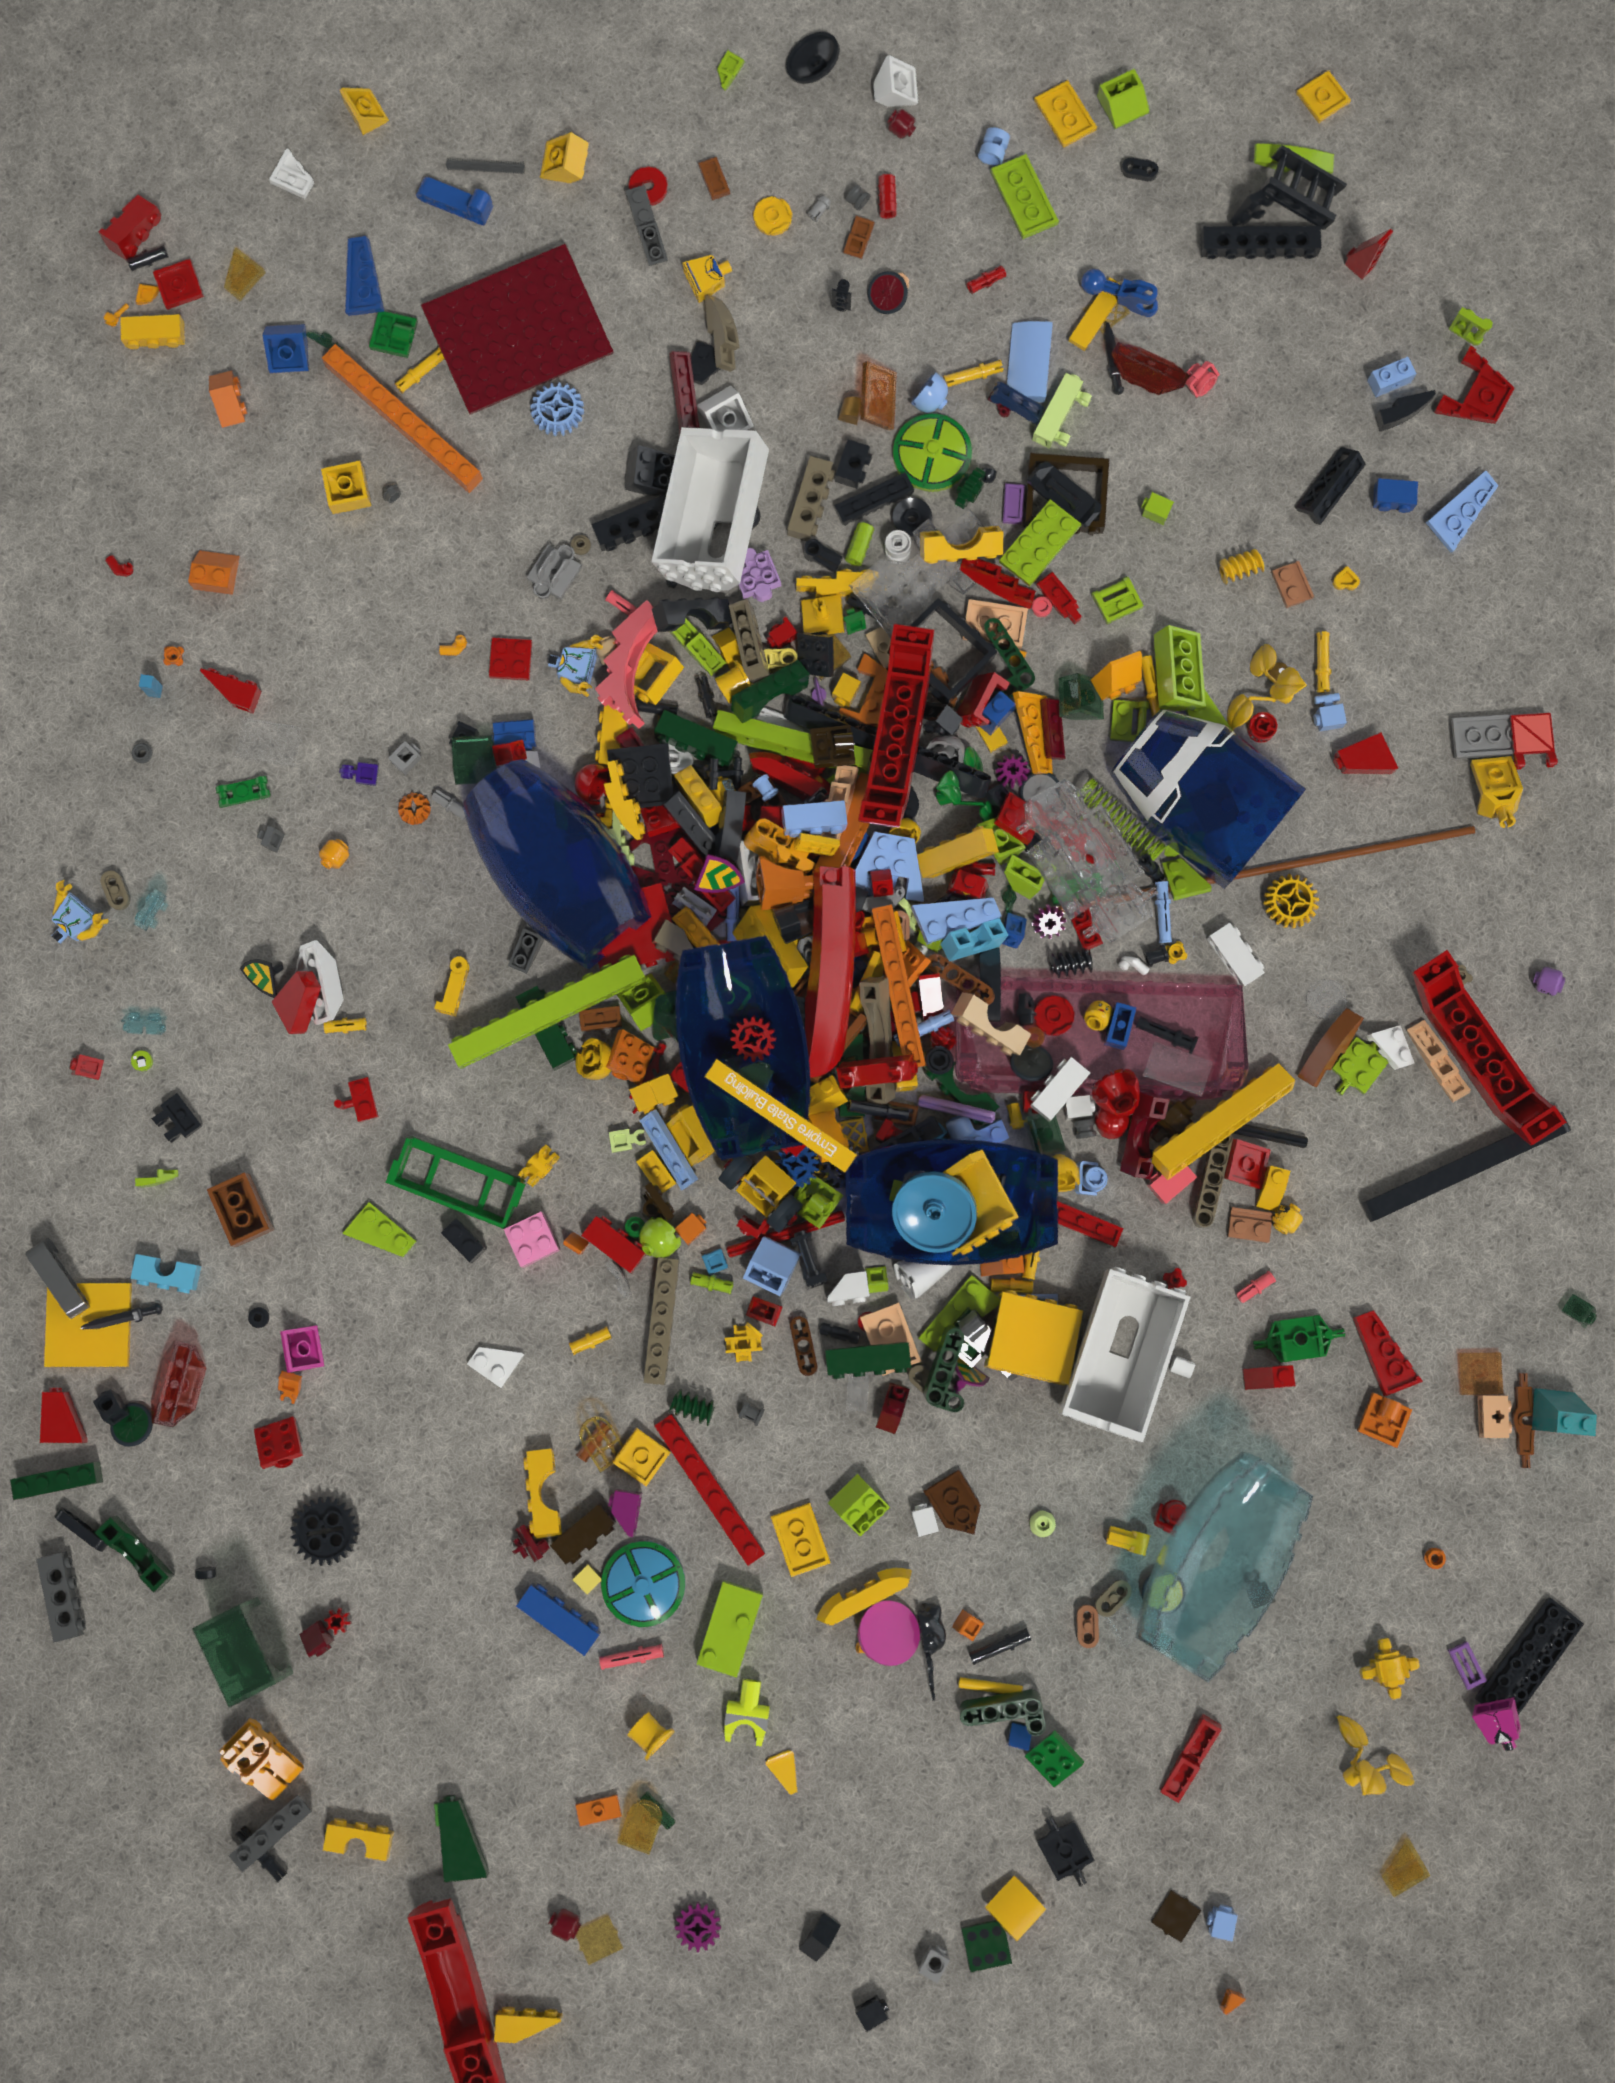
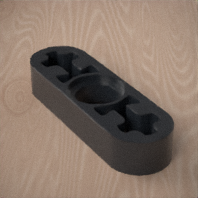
(80, 1528)

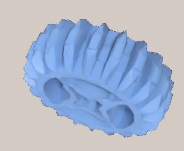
(541, 405)

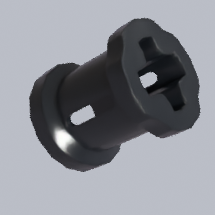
(1156, 955)

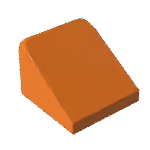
(576, 1243)
(967, 1625)
(1231, 2001)

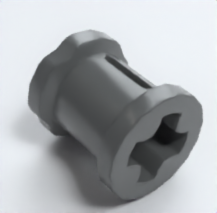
(751, 1413)

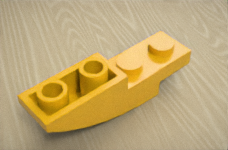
(827, 585)
(624, 809)

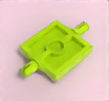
(1359, 1066)

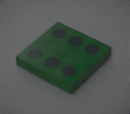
(986, 1945)

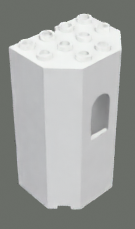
(710, 482)
(1121, 1391)

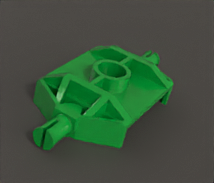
(1283, 1333)

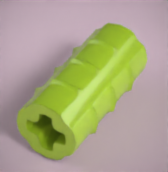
(859, 544)

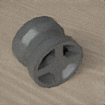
(858, 197)
(1085, 1129)

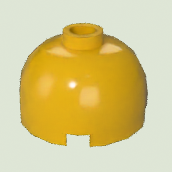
(593, 1059)
(1067, 1173)

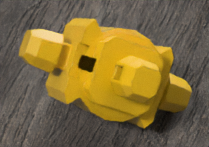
(1389, 1668)

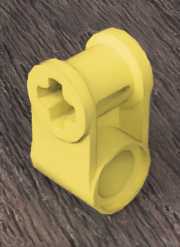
(777, 656)

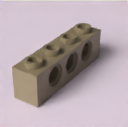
(815, 469)
(749, 640)

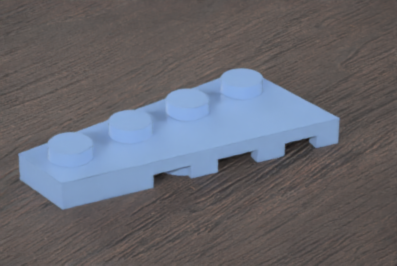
(1456, 516)
(941, 918)

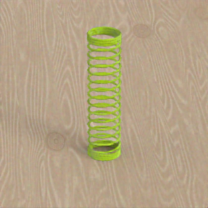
(1155, 853)

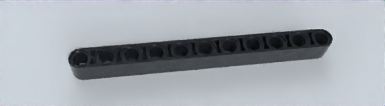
(927, 762)
(1452, 1173)

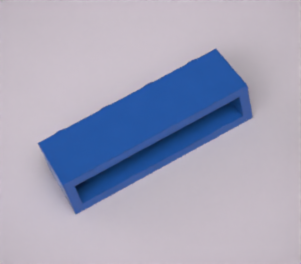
(558, 1619)

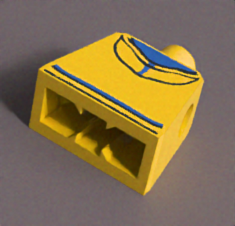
(705, 275)

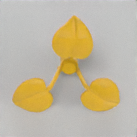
(1283, 690)
(1363, 1772)

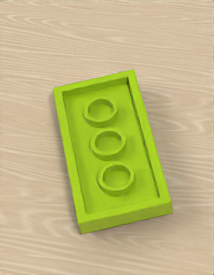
(1024, 196)
(1040, 543)

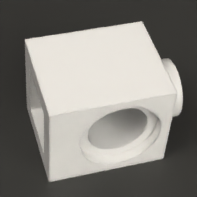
(1079, 1107)
(924, 1520)

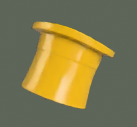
(733, 682)
(649, 1734)

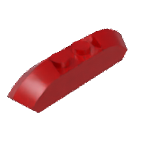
(786, 775)

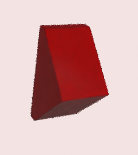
(764, 1311)

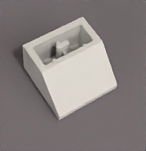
(851, 1287)

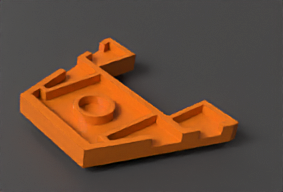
(872, 705)

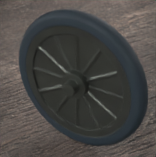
(1032, 1064)

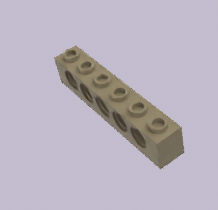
(661, 1321)

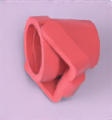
(1201, 379)

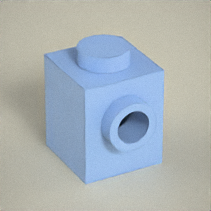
(1222, 1922)

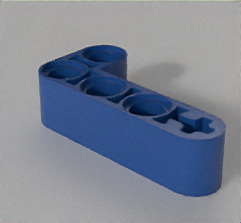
(458, 202)

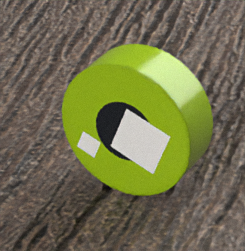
(142, 1060)

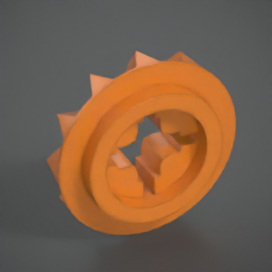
(421, 813)

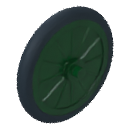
(133, 1428)

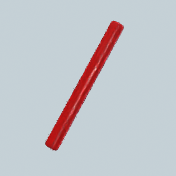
(785, 1234)

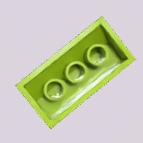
(1179, 669)

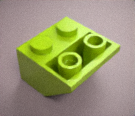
(1123, 98)
(858, 1505)

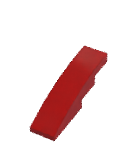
(1003, 585)
(692, 864)

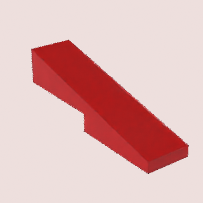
(1191, 1758)

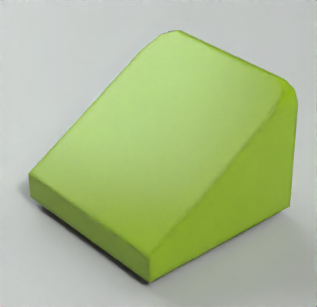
(877, 1279)

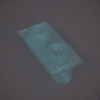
(136, 1022)

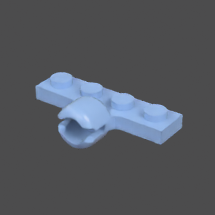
(962, 1128)

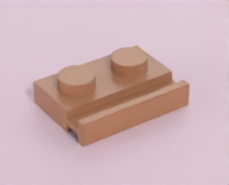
(1292, 584)
(1250, 1225)

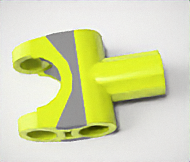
(747, 1711)

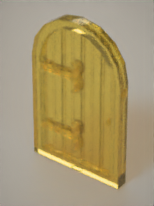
(641, 1826)

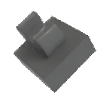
(271, 838)

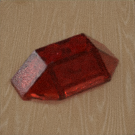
(1148, 369)
(177, 1384)

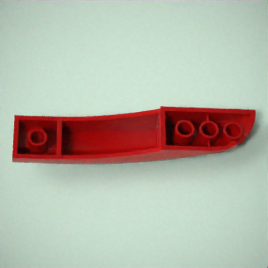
(830, 967)
(456, 1993)

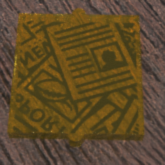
(598, 1940)

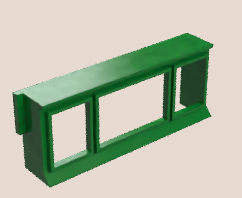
(396, 1171)

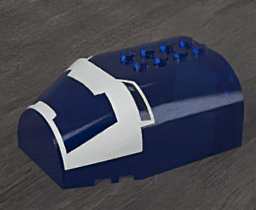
(1204, 791)

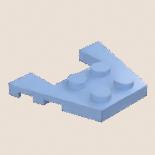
(892, 853)

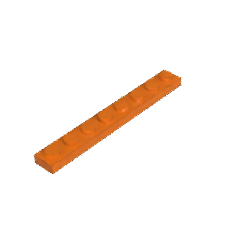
(898, 983)

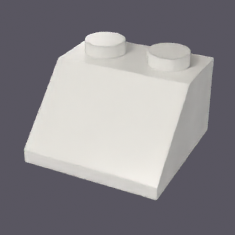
(725, 411)

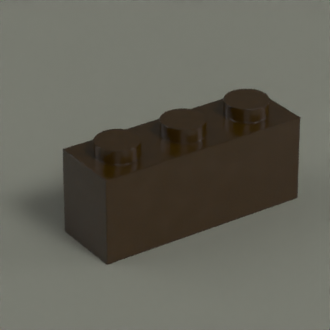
(583, 1534)

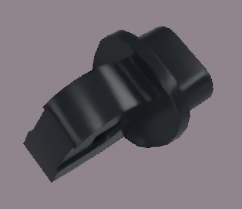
(1025, 1010)

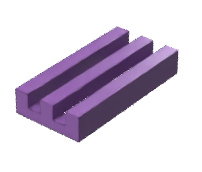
(1458, 1648)

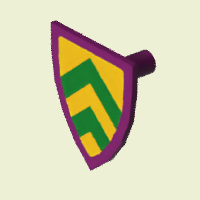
(718, 876)
(969, 1376)

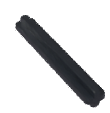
(1273, 1135)

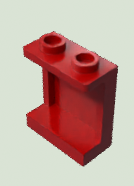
(978, 697)

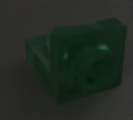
(1580, 1311)

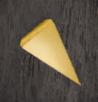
(783, 1768)

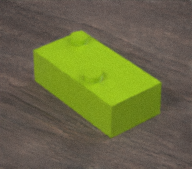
(730, 1628)

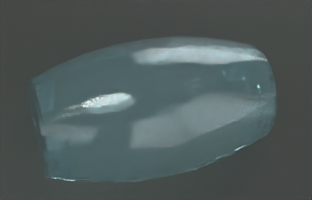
(1222, 1565)

